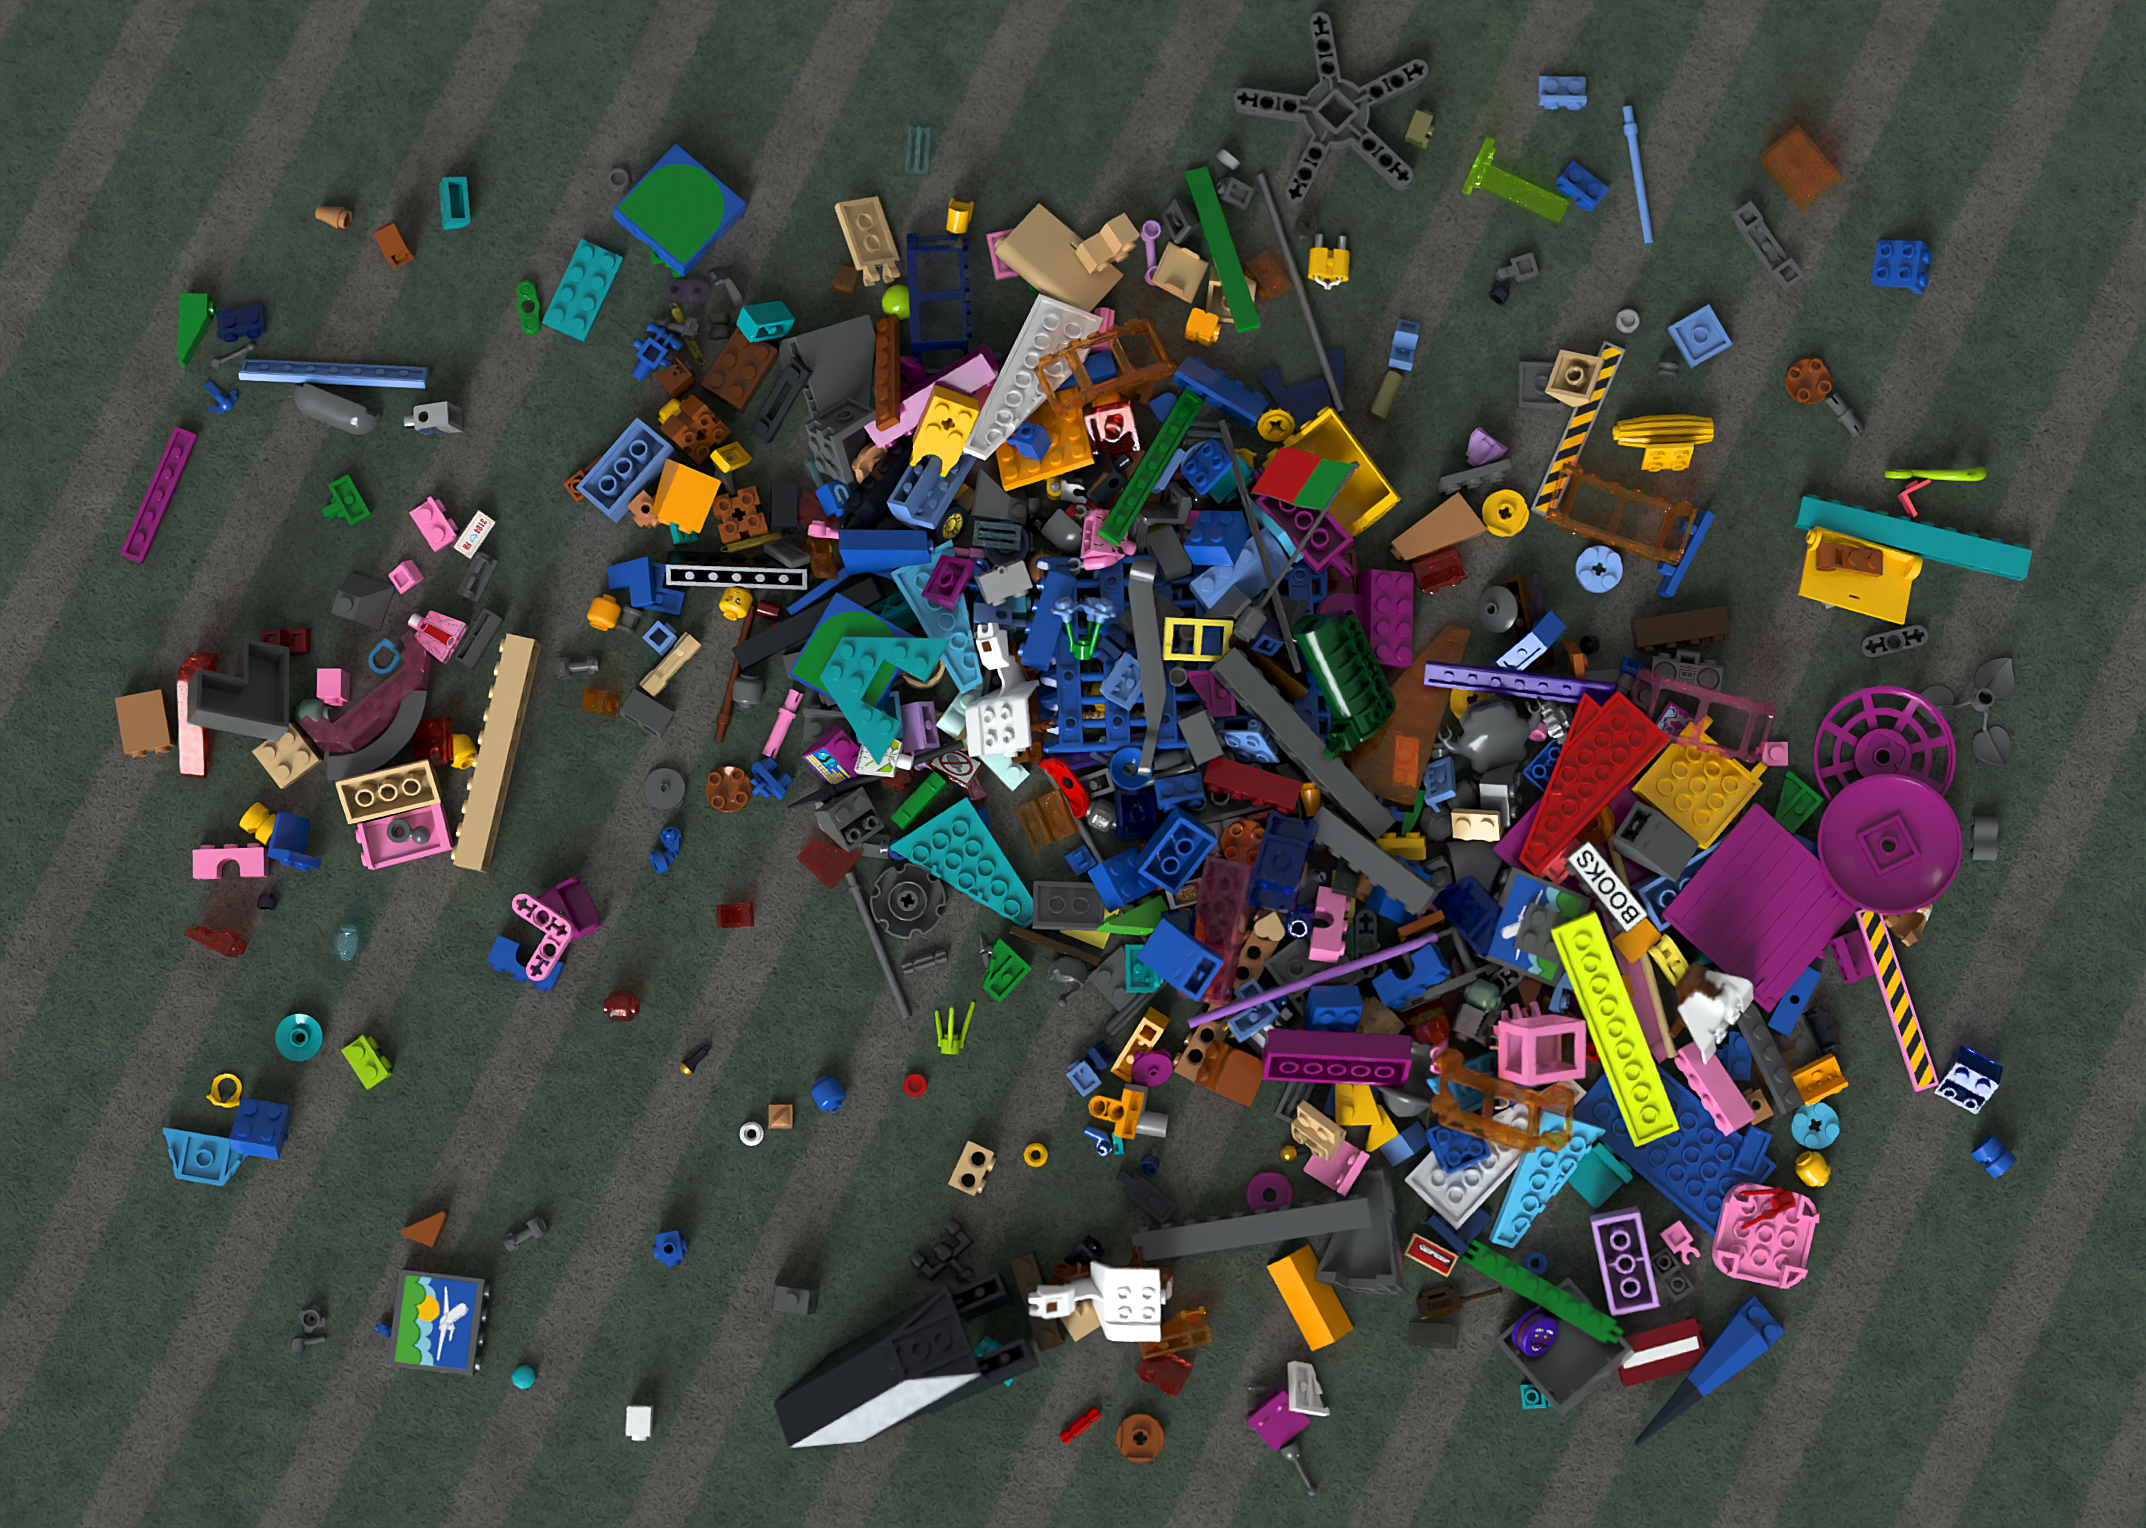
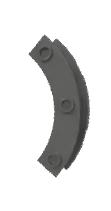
(1470, 974)

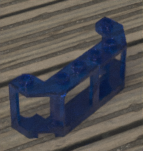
(916, 297)

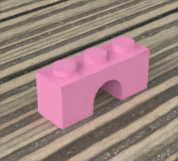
(210, 861)
(1327, 942)

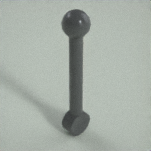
(215, 363)
(1063, 1001)

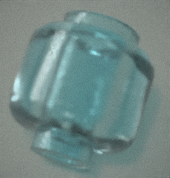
(347, 941)

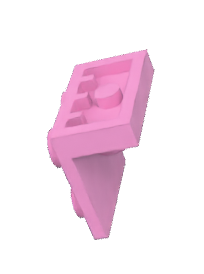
(1340, 1170)

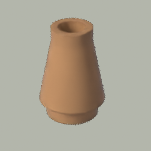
(336, 216)

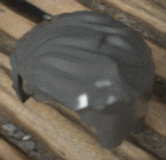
(1434, 825)
(1068, 970)

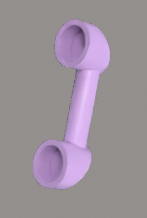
(1149, 233)

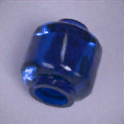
(1301, 923)

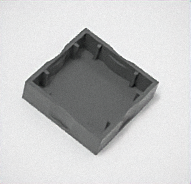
(1573, 1362)

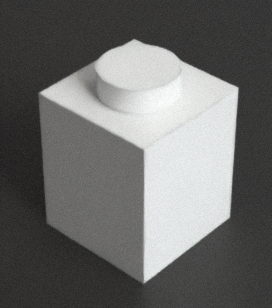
(639, 1421)

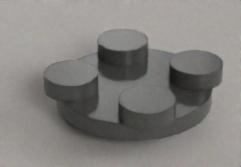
(665, 788)

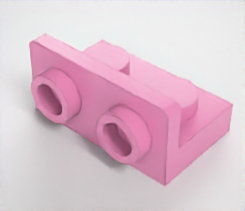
(434, 524)

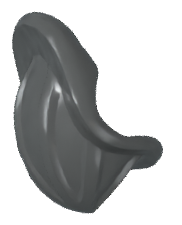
(1417, 1092)

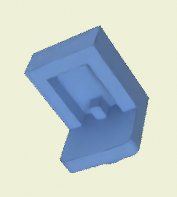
(1083, 1077)

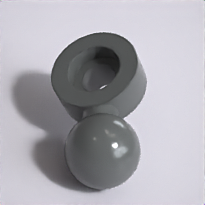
(419, 834)

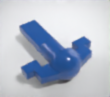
(225, 403)

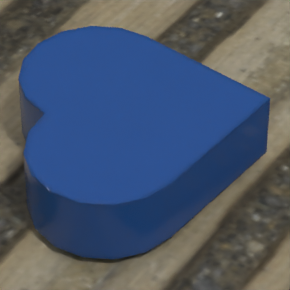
(1162, 405)

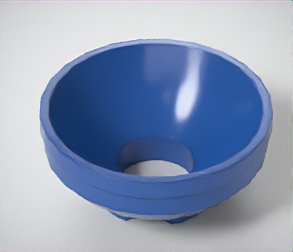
(1124, 756)

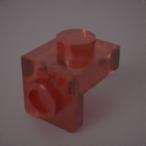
(735, 915)

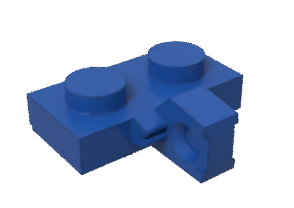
(1736, 1057)

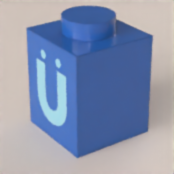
(833, 497)

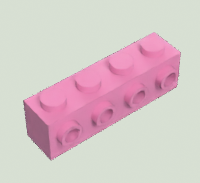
(1714, 1088)

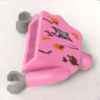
(1095, 549)

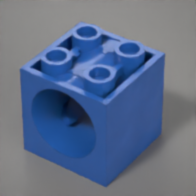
(1456, 1149)

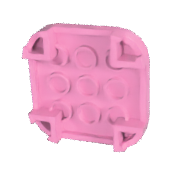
(1770, 1250)

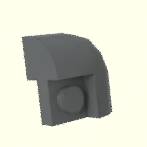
(1064, 534)

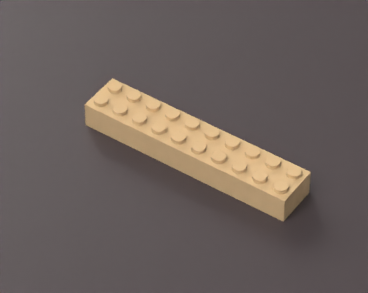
(496, 753)

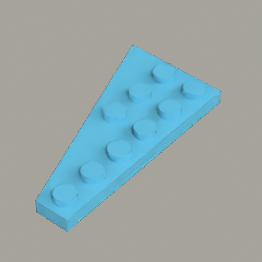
(939, 622)
(1540, 1177)

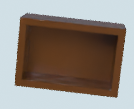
(740, 370)

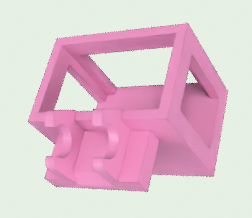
(1532, 1046)

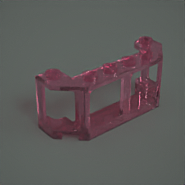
(1707, 696)
(376, 709)

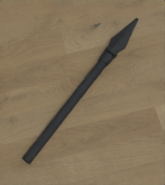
(843, 787)

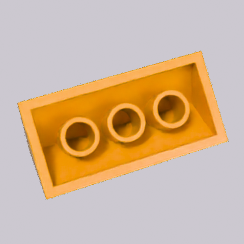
(1310, 1302)

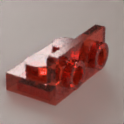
(810, 510)
(1166, 1372)

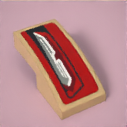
(1430, 1254)

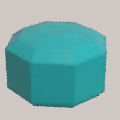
(524, 1376)

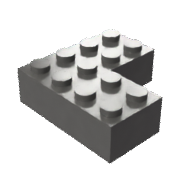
(251, 700)

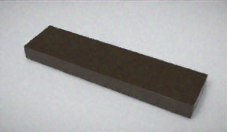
(1055, 945)

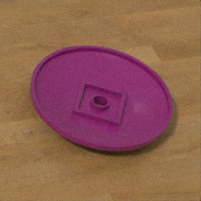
(1894, 810)

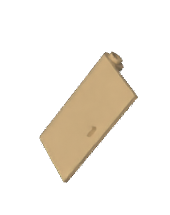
(1045, 256)

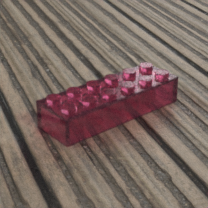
(1222, 921)

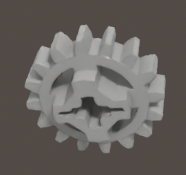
(1557, 719)

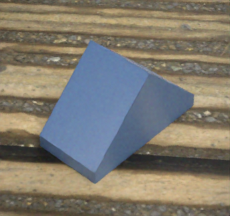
(1404, 1144)

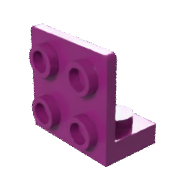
(1851, 956)
(1275, 1420)

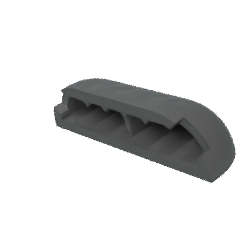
(334, 410)

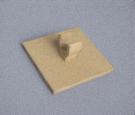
(1082, 1319)

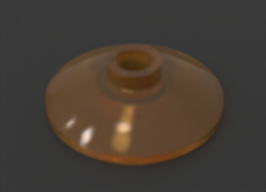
(1602, 832)

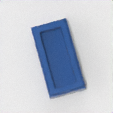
(1751, 1151)

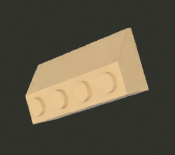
(389, 791)

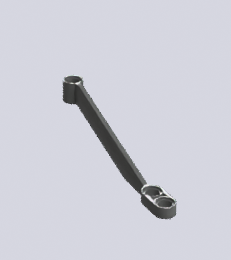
(1148, 654)

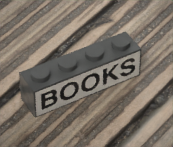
(1605, 887)

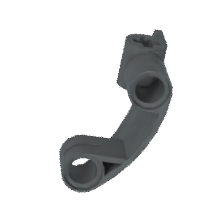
(1475, 859)

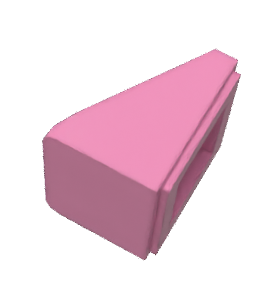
(405, 576)

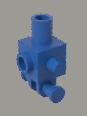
(653, 354)

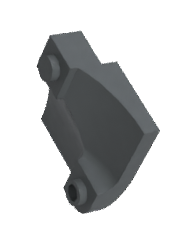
(1294, 964)

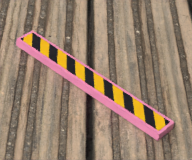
(1897, 999)

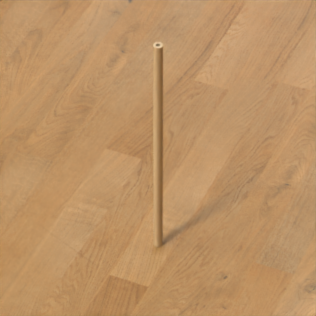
(1646, 965)

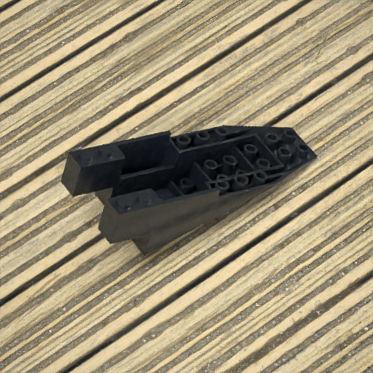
(902, 1370)

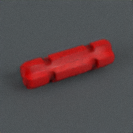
(1080, 1425)

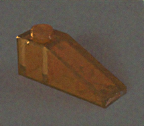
(1178, 1333)

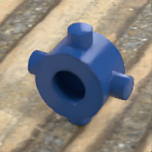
(384, 1329)

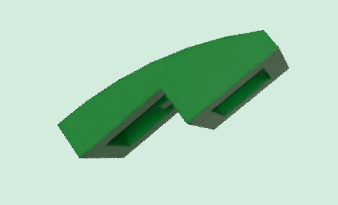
(1410, 818)

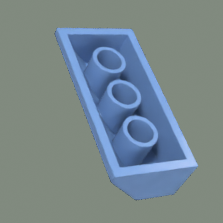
(626, 469)
(1245, 575)

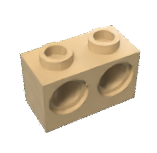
(966, 1165)

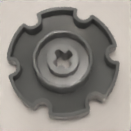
(895, 886)

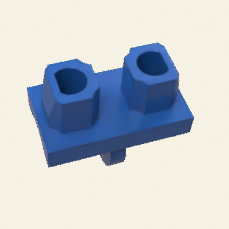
(763, 772)

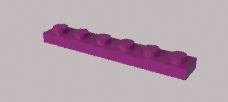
(159, 495)

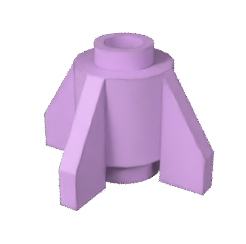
(1483, 448)

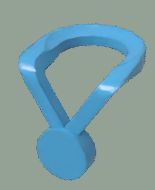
(386, 643)

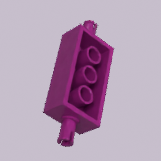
(1325, 544)

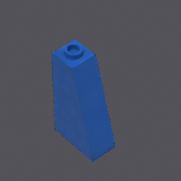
(884, 549)

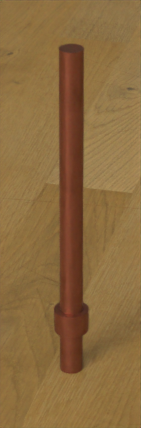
(724, 718)

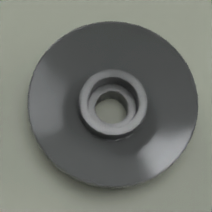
(1505, 609)

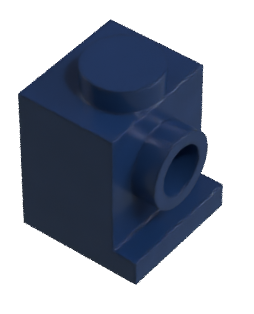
(1268, 638)

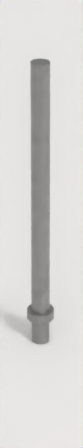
(855, 889)

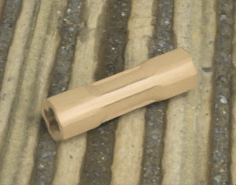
(658, 678)

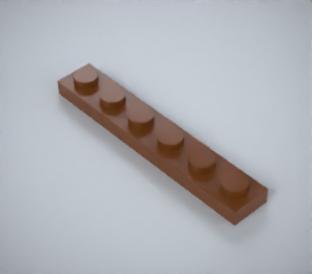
(887, 372)

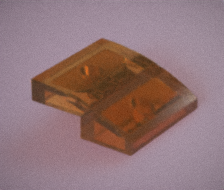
(1046, 820)

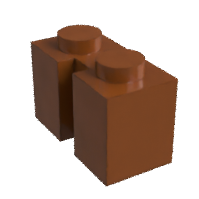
(393, 245)

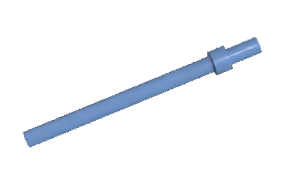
(1630, 131)

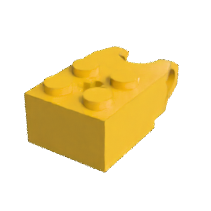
(942, 435)

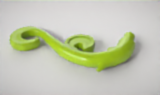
(1972, 474)

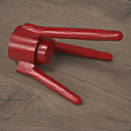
(1781, 1201)

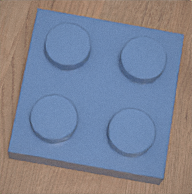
(1699, 336)

